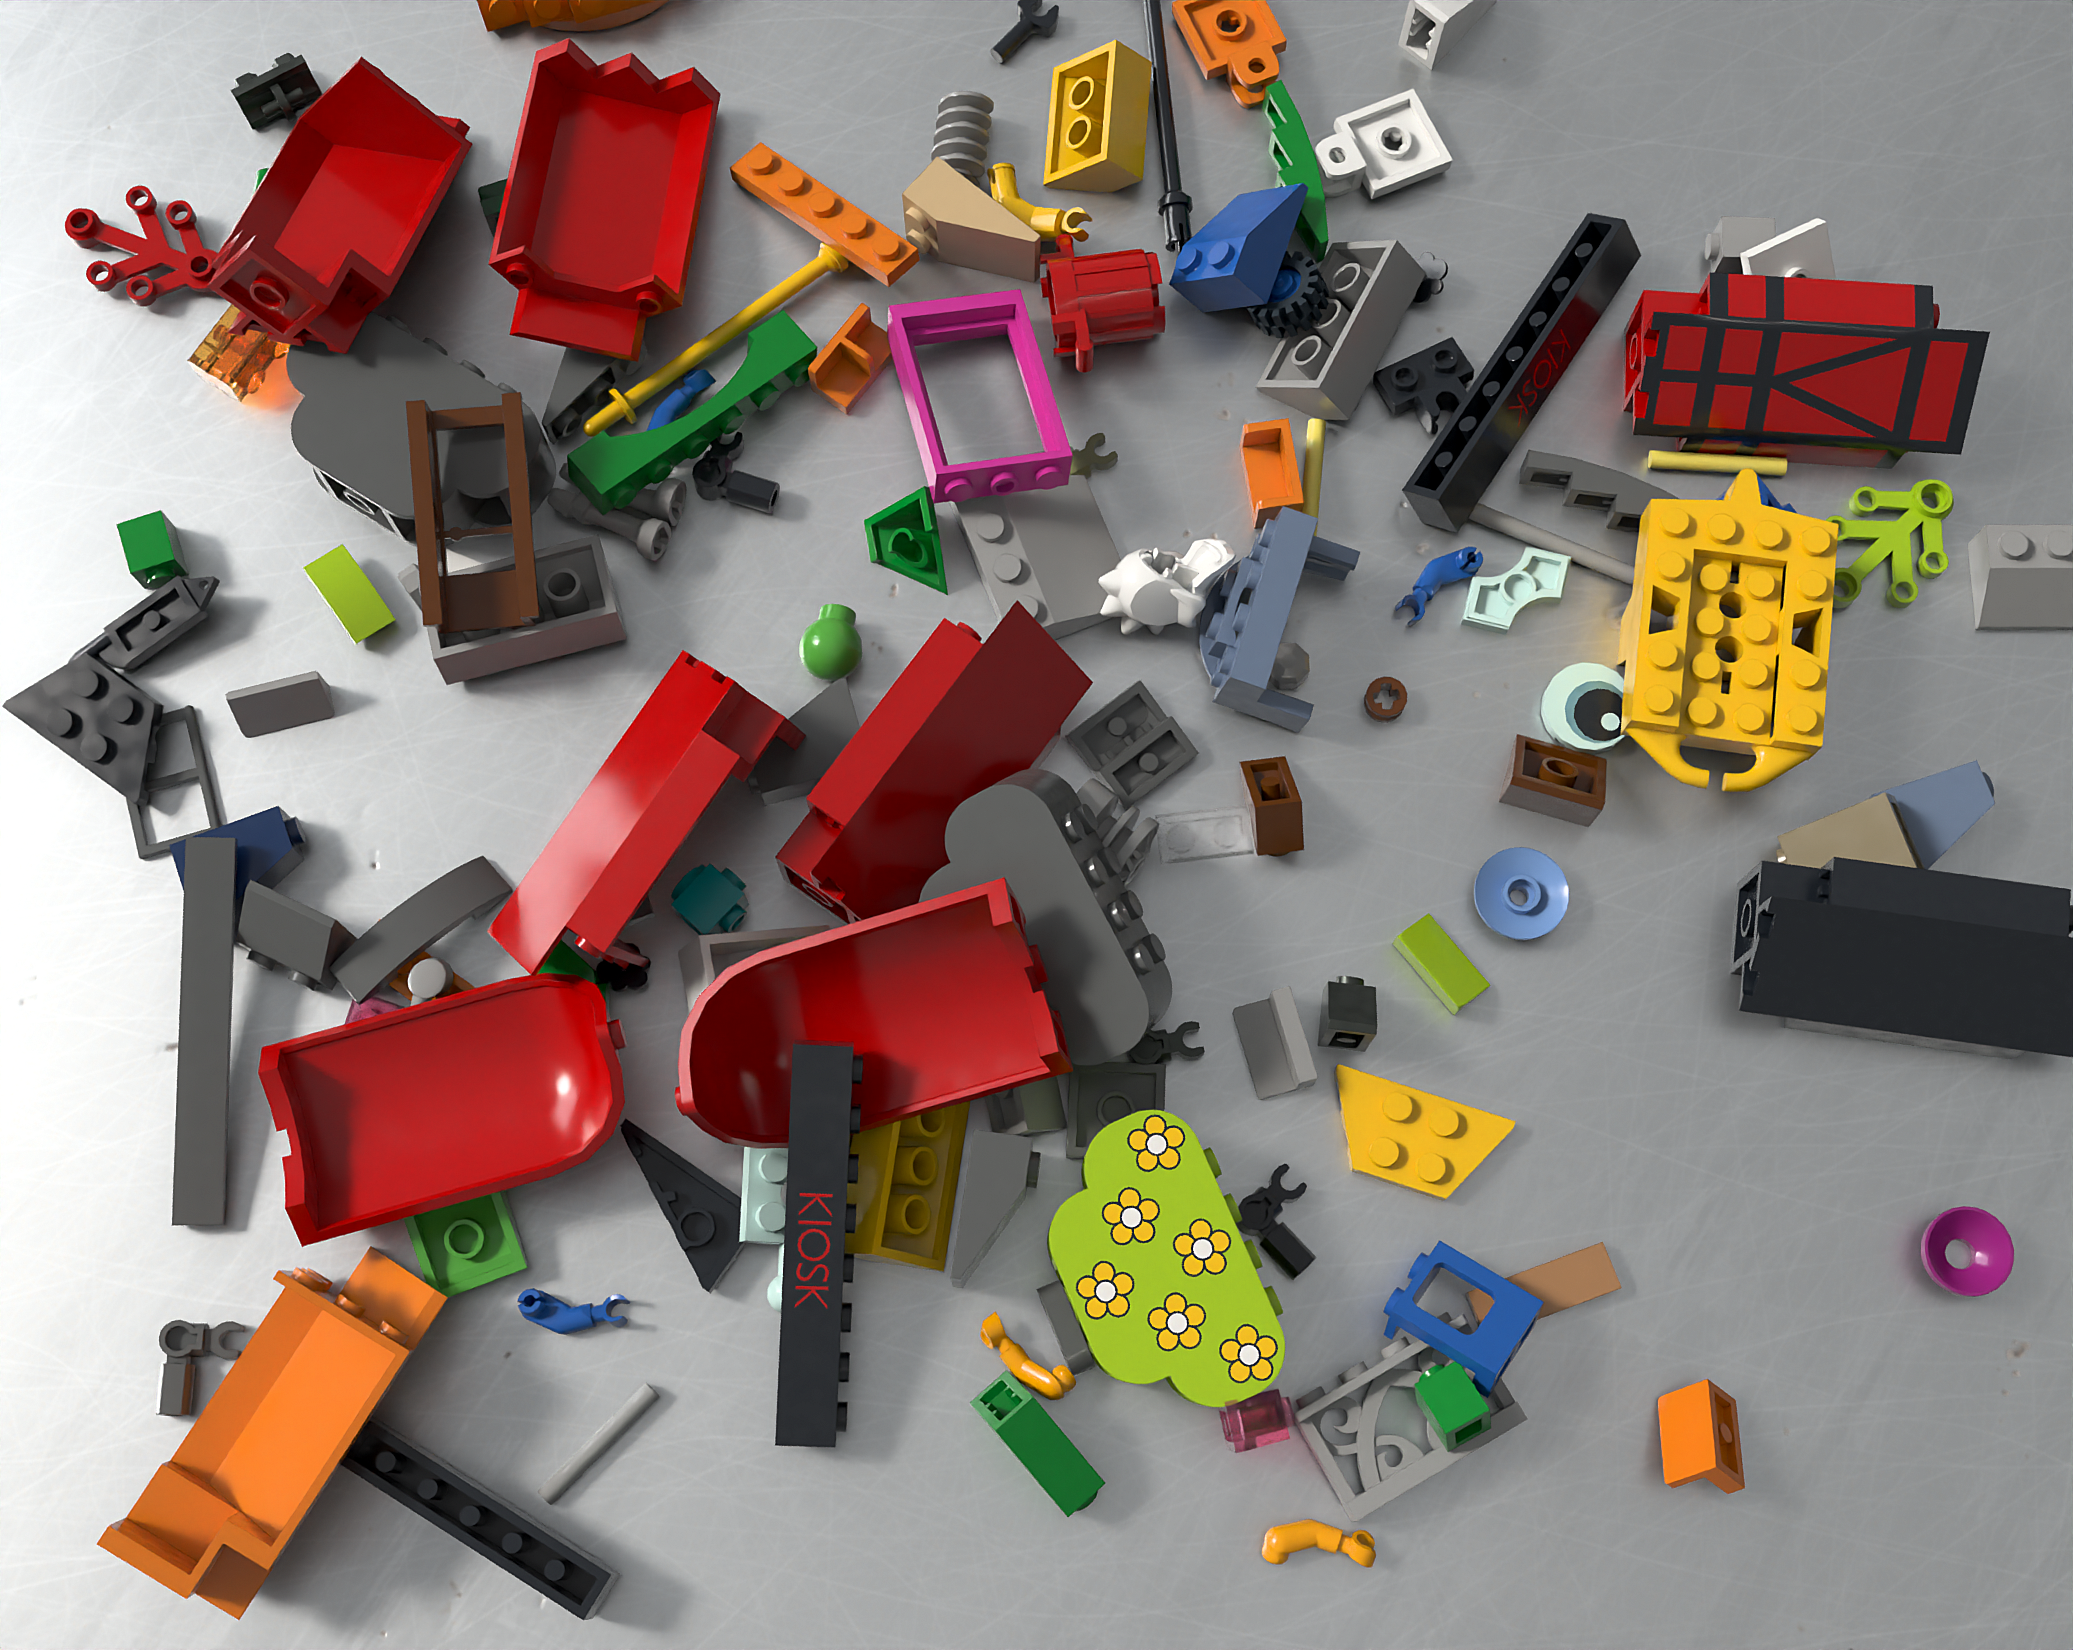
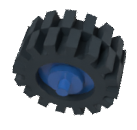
(1293, 299)

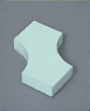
(1498, 599)

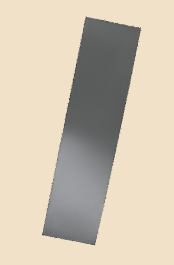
(1592, 487)

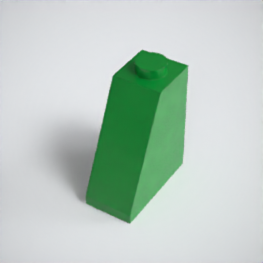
(1038, 1444)

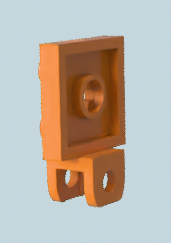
(1242, 55)

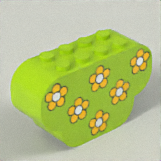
(1162, 1267)

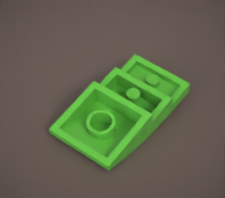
(467, 1243)

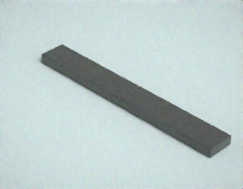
(204, 1031)

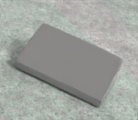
(281, 704)

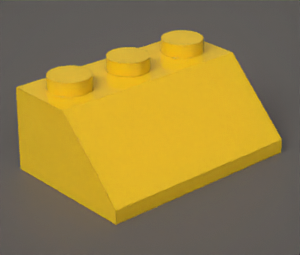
(1098, 120)

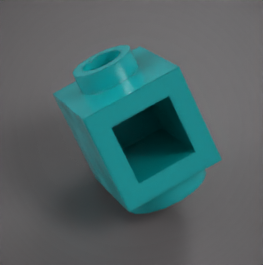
(710, 900)

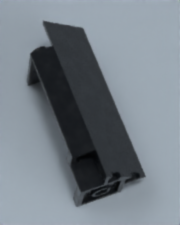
(1907, 956)

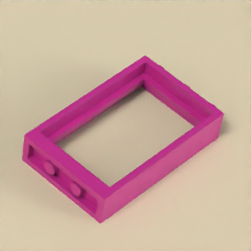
(971, 319)

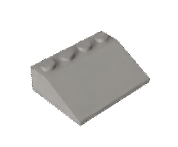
(1042, 552)

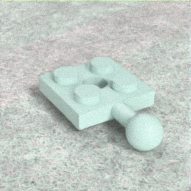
(763, 1208)

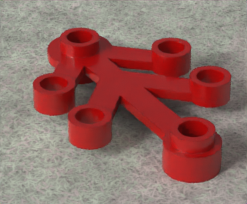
(149, 252)

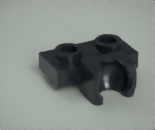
(1426, 381)

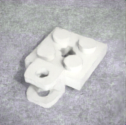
(1359, 152)

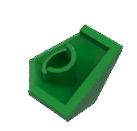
(908, 539)

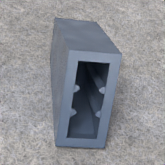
(1943, 807)

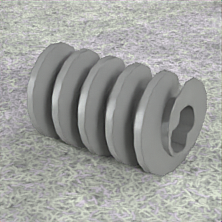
(963, 132)

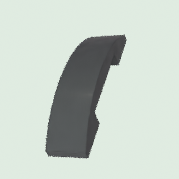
(417, 925)

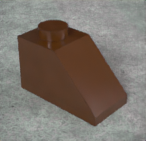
(1273, 806)

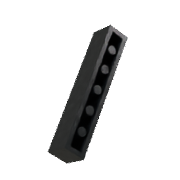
(480, 1519)

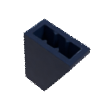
(265, 849)

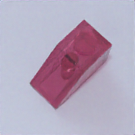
(1256, 1420)

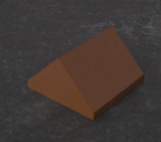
(1555, 781)

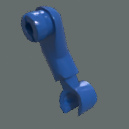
(680, 399)
(1440, 572)
(564, 1319)

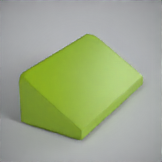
(1440, 963)

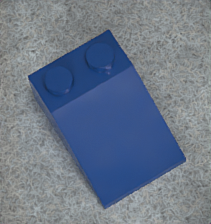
(1239, 250)

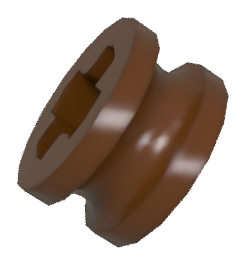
(1395, 689)

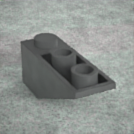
(581, 384)

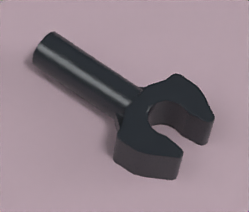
(1028, 24)

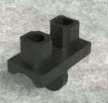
(276, 90)

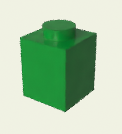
(152, 549)
(1452, 1404)

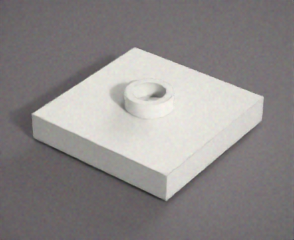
(1797, 254)

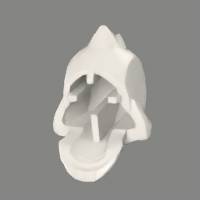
(1164, 586)

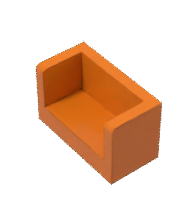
(1270, 469)

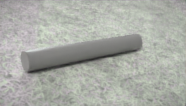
(598, 1443)

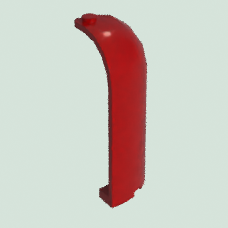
(928, 993)
(443, 1101)

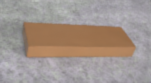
(1559, 1282)

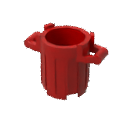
(1100, 299)

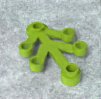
(1894, 538)

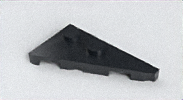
(696, 1205)

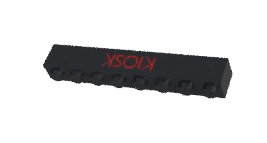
(1522, 372)
(815, 1243)

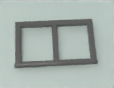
(200, 772)

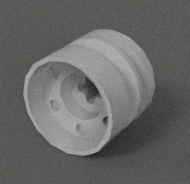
(1128, 845)

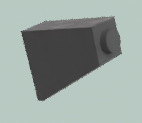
(828, 726)

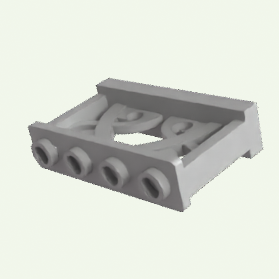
(1378, 1479)

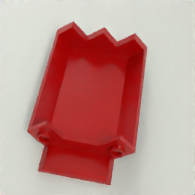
(602, 198)

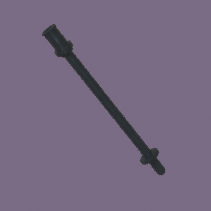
(1174, 204)

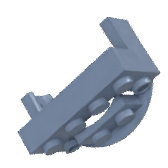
(1272, 572)

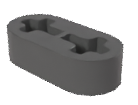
(1065, 1328)

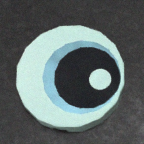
(1584, 707)

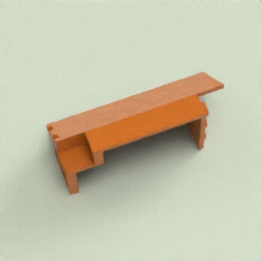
(275, 1432)

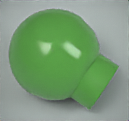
(831, 644)

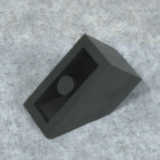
(1348, 1014)

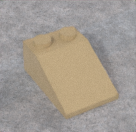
(967, 226)

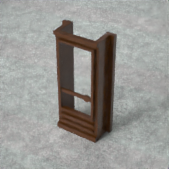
(473, 599)

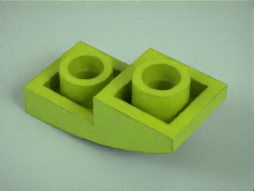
(349, 594)

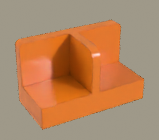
(850, 361)
(1701, 1437)

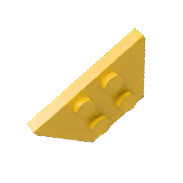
(1412, 1134)

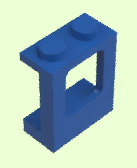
(1497, 1337)

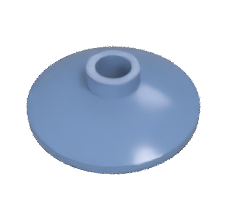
(1534, 876)

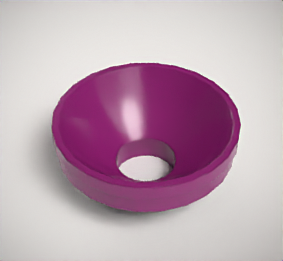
(1989, 1247)

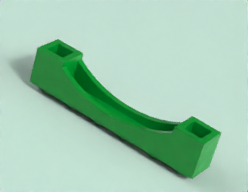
(619, 466)

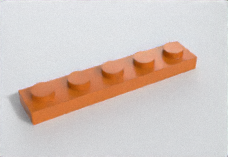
(825, 214)

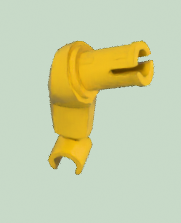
(1045, 221)

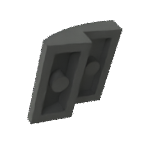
(1131, 744)

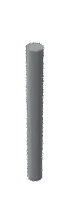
(1553, 543)

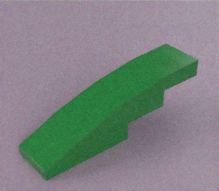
(1297, 164)

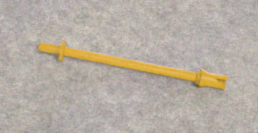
(625, 404)

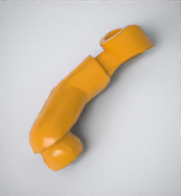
(1027, 1372)
(1310, 1533)

